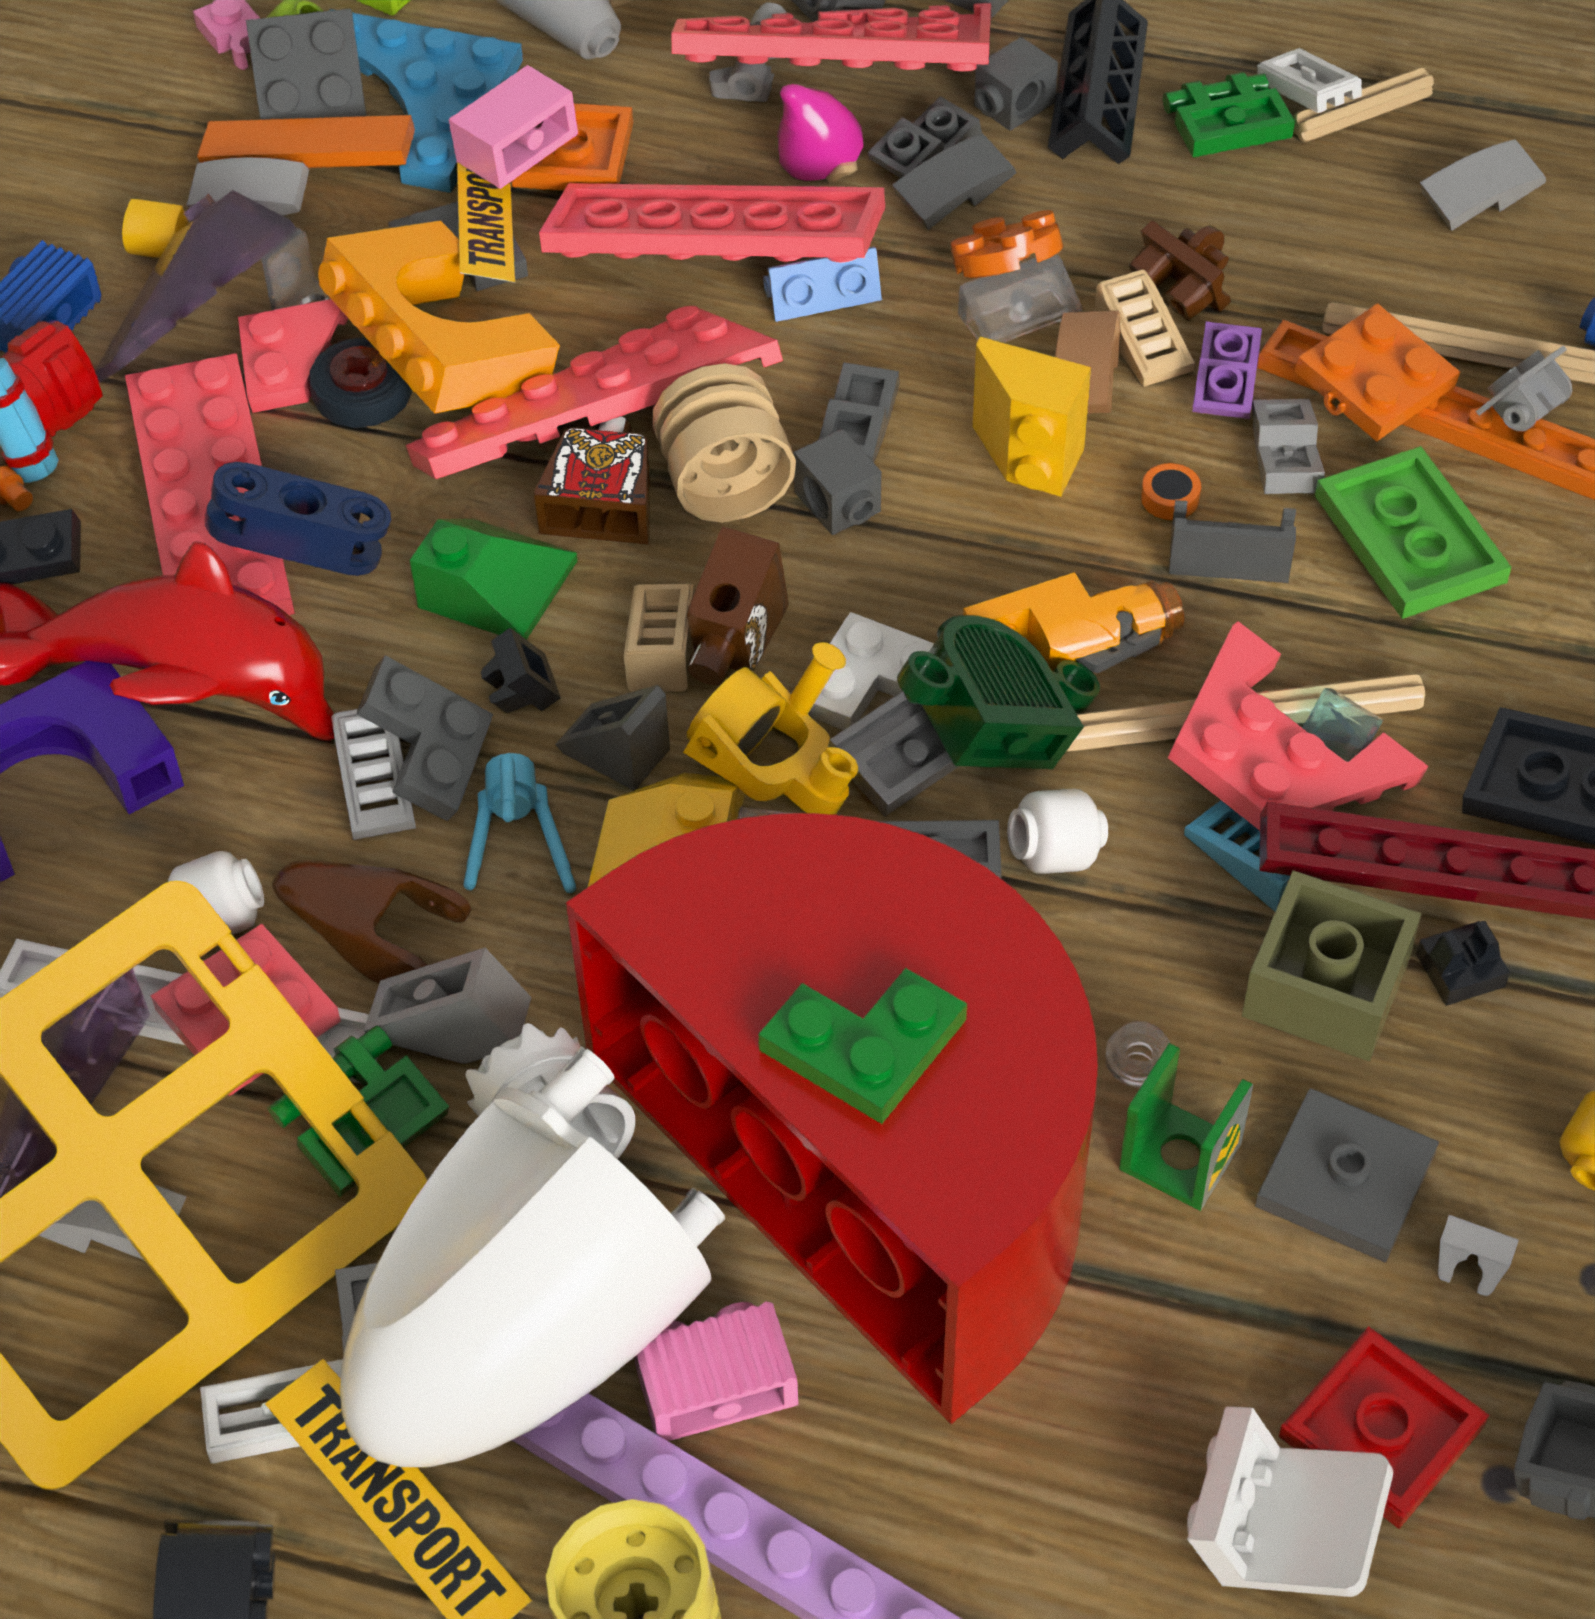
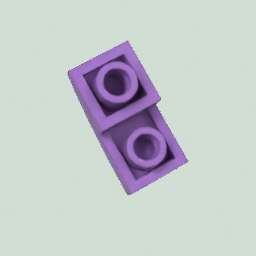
(1227, 370)

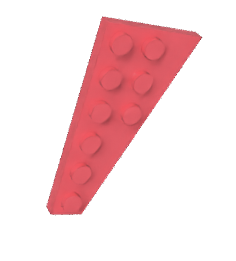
(845, 35)
(594, 386)

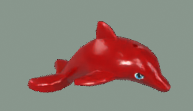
(185, 632)

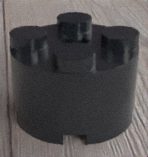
(214, 1570)

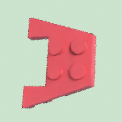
(1257, 754)

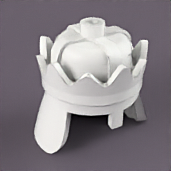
(531, 1064)

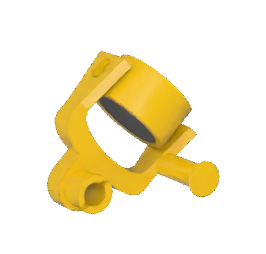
(745, 712)

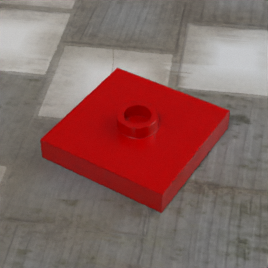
(1392, 1407)

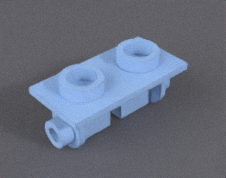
(822, 285)

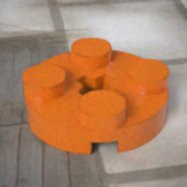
(1000, 247)

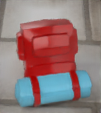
(43, 389)

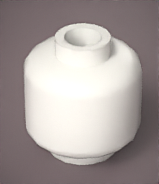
(1057, 831)
(227, 885)

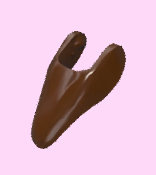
(350, 900)

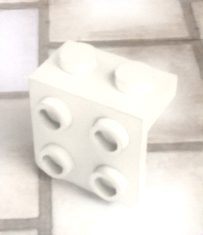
(1287, 1513)

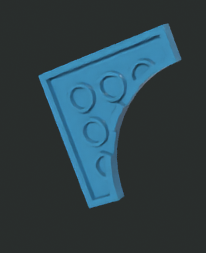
(432, 79)

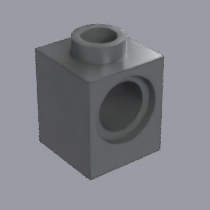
(1016, 84)
(837, 482)

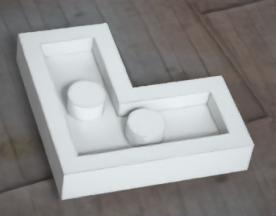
(872, 663)

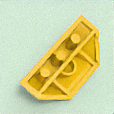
(660, 813)

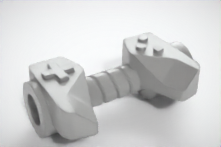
(744, 80)

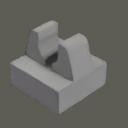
(1466, 1238)

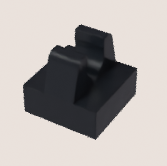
(521, 673)
(1463, 962)

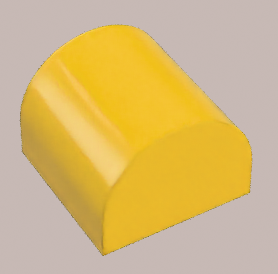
(150, 226)

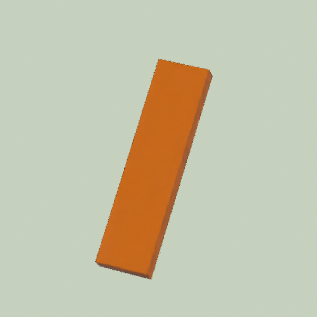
(313, 140)

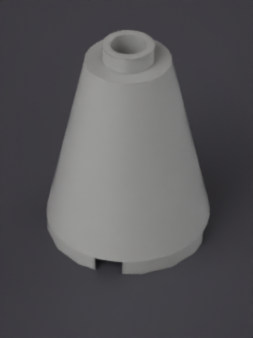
(580, 25)

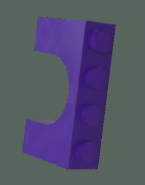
(85, 720)

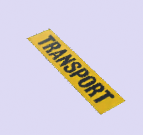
(484, 227)
(398, 1506)

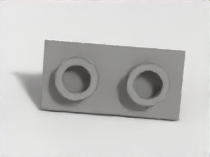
(1529, 391)

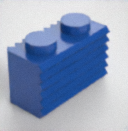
(46, 288)

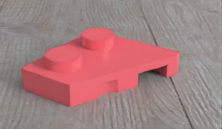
(281, 350)

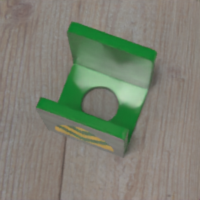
(1156, 1121)

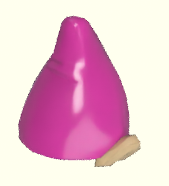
(817, 135)

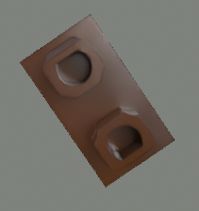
(1192, 261)

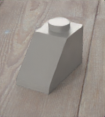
(451, 1007)

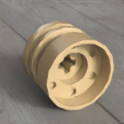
(723, 443)

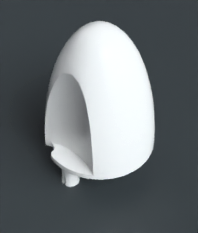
(515, 1282)

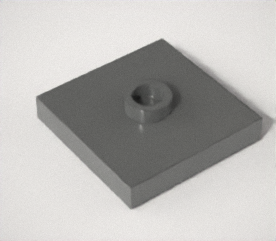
(1347, 1174)

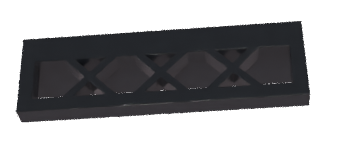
(1084, 74)

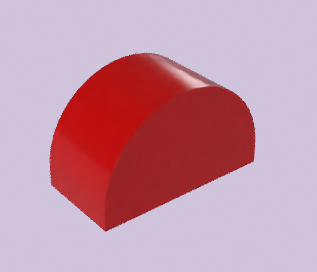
(967, 1202)

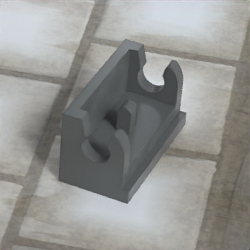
(1231, 548)

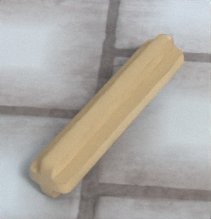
(1375, 101)

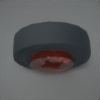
(357, 385)

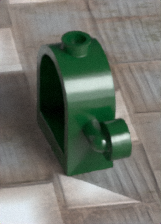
(997, 695)

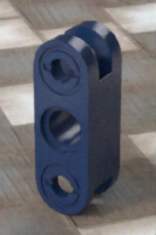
(296, 518)

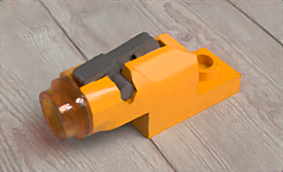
(1092, 631)

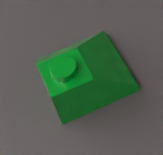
(488, 575)

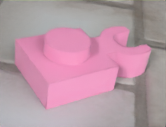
(226, 28)

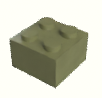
(1330, 965)

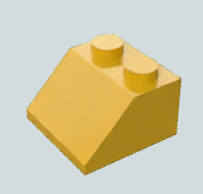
(1030, 413)

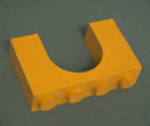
(445, 362)

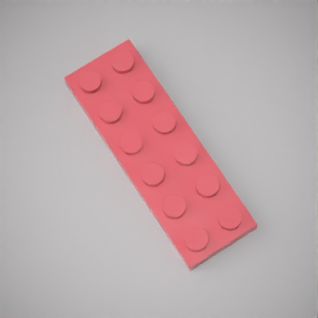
(714, 221)
(186, 428)

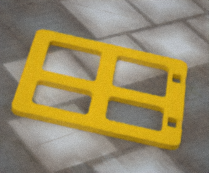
(103, 1157)

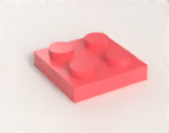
(201, 1023)

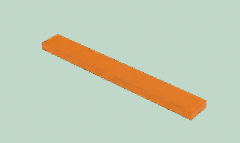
(1541, 451)

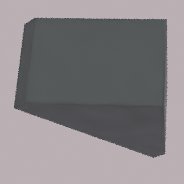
(621, 736)

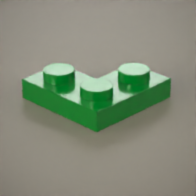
(868, 1058)

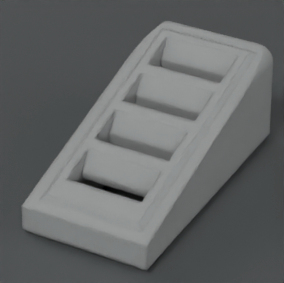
(362, 739)

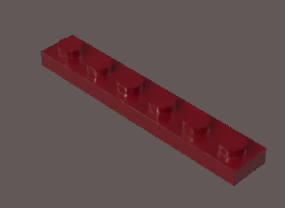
(1428, 860)

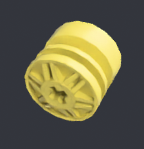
(629, 1564)

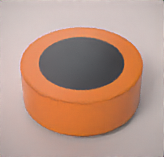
(1170, 483)

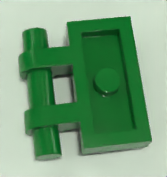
(1229, 114)
(397, 1097)

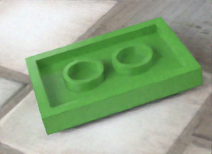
(1412, 532)

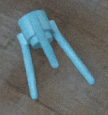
(511, 795)

